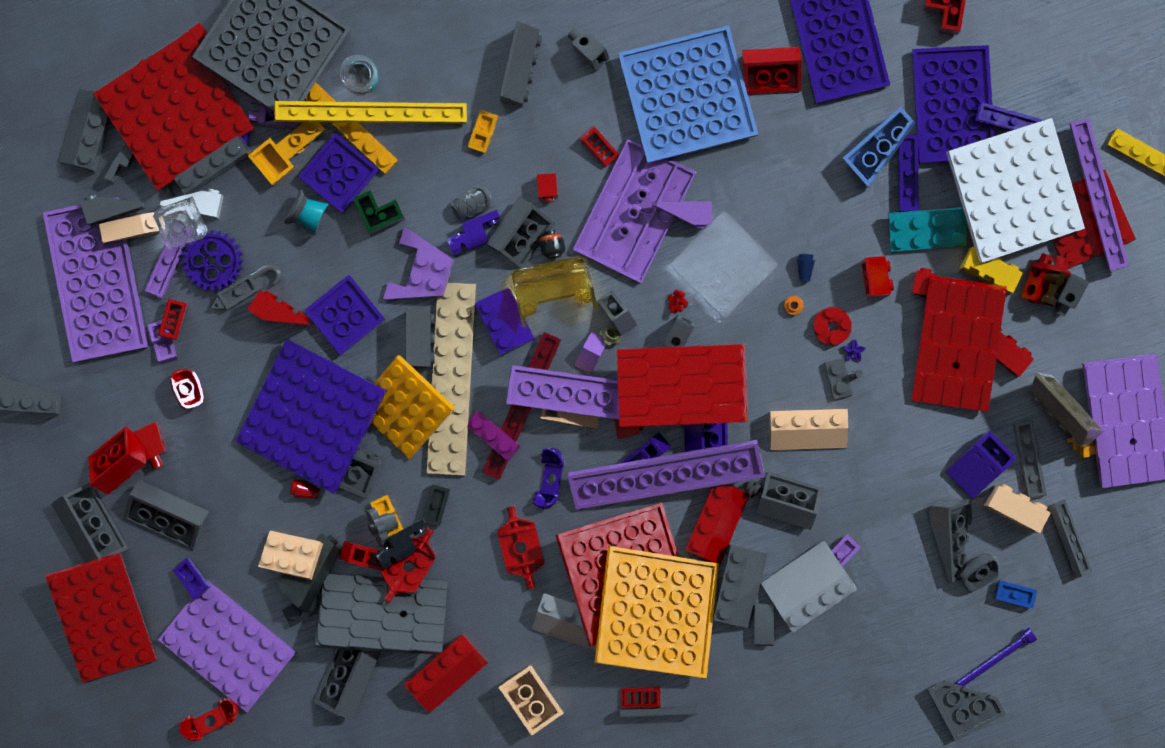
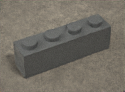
(213, 165)

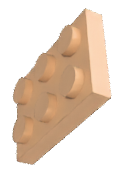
(290, 555)

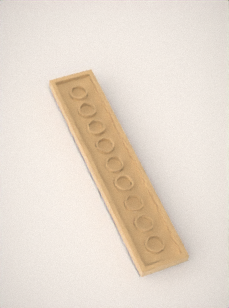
(453, 377)

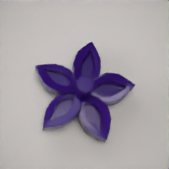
(854, 350)

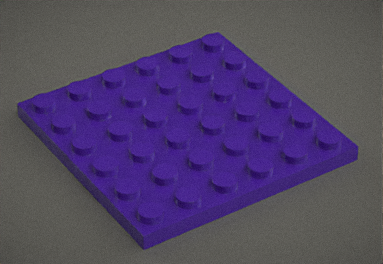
(311, 416)

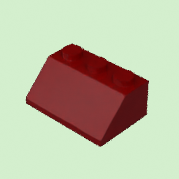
(772, 70)
(116, 461)

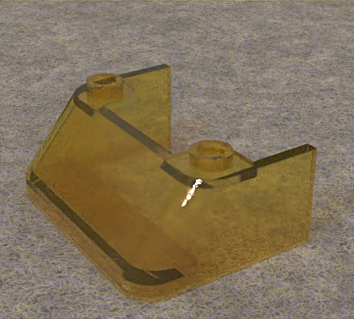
(553, 282)

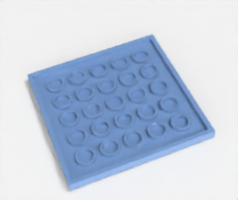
(688, 94)

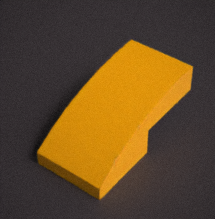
(483, 131)
(384, 505)

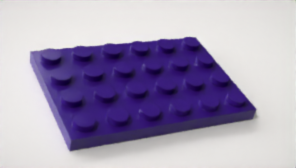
(839, 47)
(947, 96)

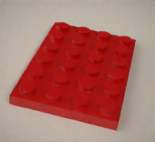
(101, 617)

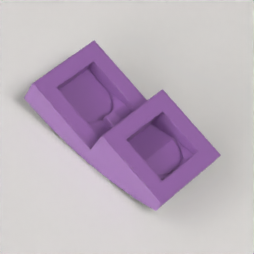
(163, 346)

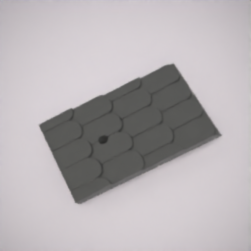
(359, 619)

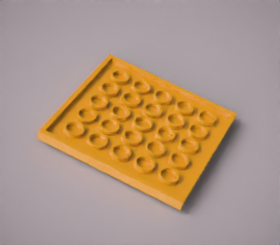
(656, 612)

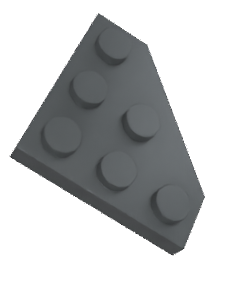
(964, 708)

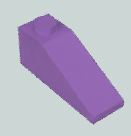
(692, 212)

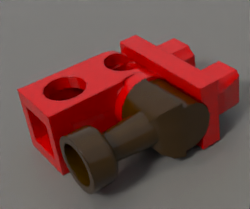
(1044, 275)

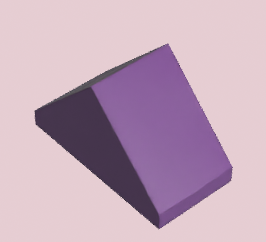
(590, 353)

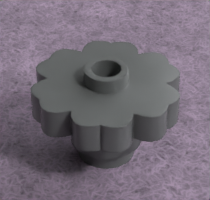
(381, 525)

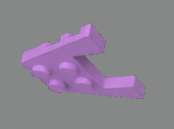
(428, 274)

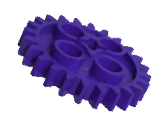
(200, 273)

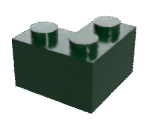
(377, 217)

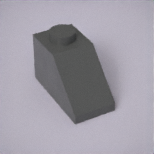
(617, 312)

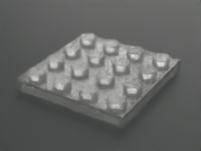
(724, 264)

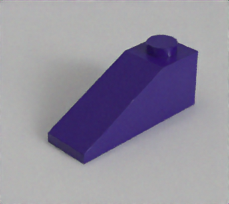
(653, 448)

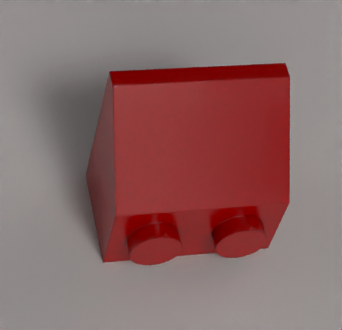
(876, 277)

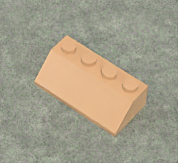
(808, 429)

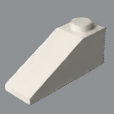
(208, 202)

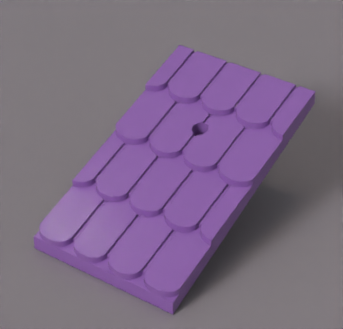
(623, 224)
(1130, 408)

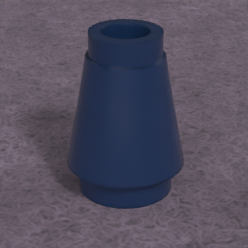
(805, 266)

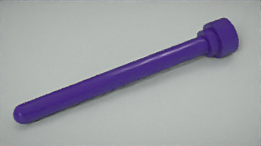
(1025, 638)

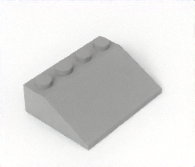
(808, 586)

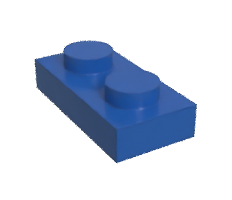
(1015, 594)

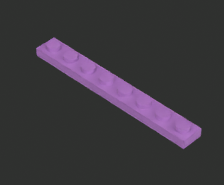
(1099, 194)

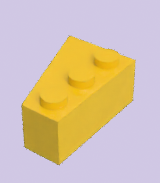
(991, 271)

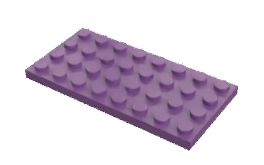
(94, 287)

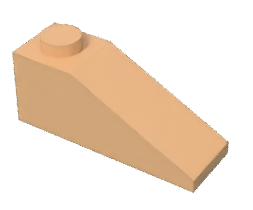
(128, 228)

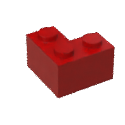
(951, 16)

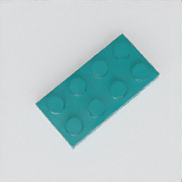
(927, 229)

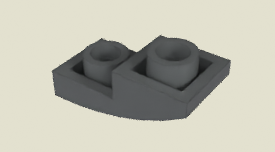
(764, 625)

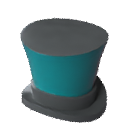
(307, 213)

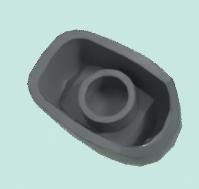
(472, 203)
(980, 572)

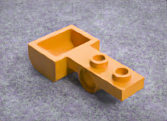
(274, 158)

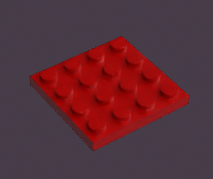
(1086, 243)

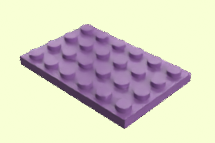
(227, 646)

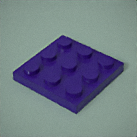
(338, 173)
(344, 315)

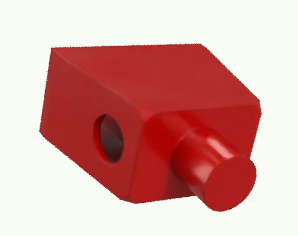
(153, 443)

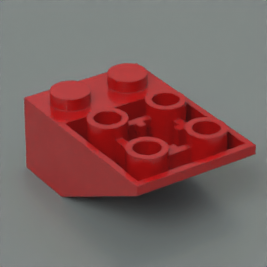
(271, 311)

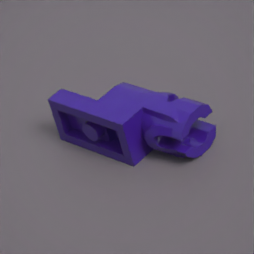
(473, 234)

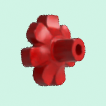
(677, 302)

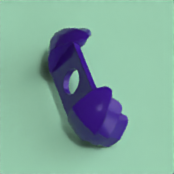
(553, 465)

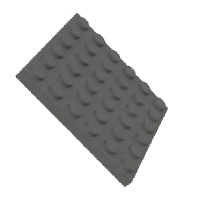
(271, 47)

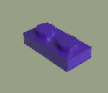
(191, 578)

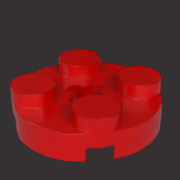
(831, 315)

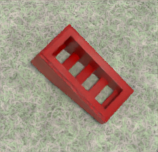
(583, 139)
(176, 304)
(656, 690)

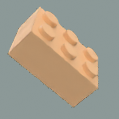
(1017, 508)
(531, 699)

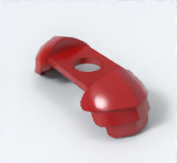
(194, 729)

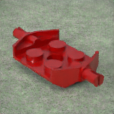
(523, 531)
(408, 582)

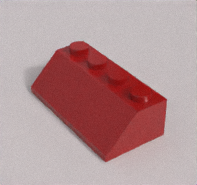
(717, 522)
(446, 673)

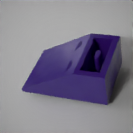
(981, 464)

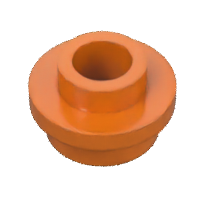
(787, 305)

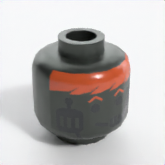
(552, 244)

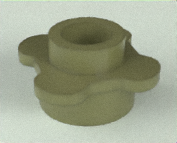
(610, 336)

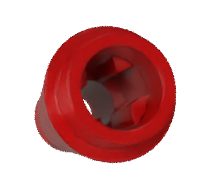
(303, 490)

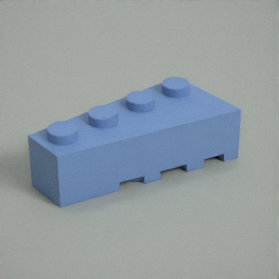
(879, 146)

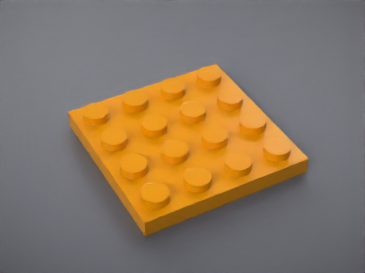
(409, 408)

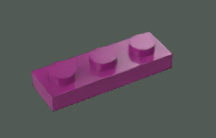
(493, 435)

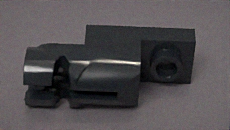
(402, 545)

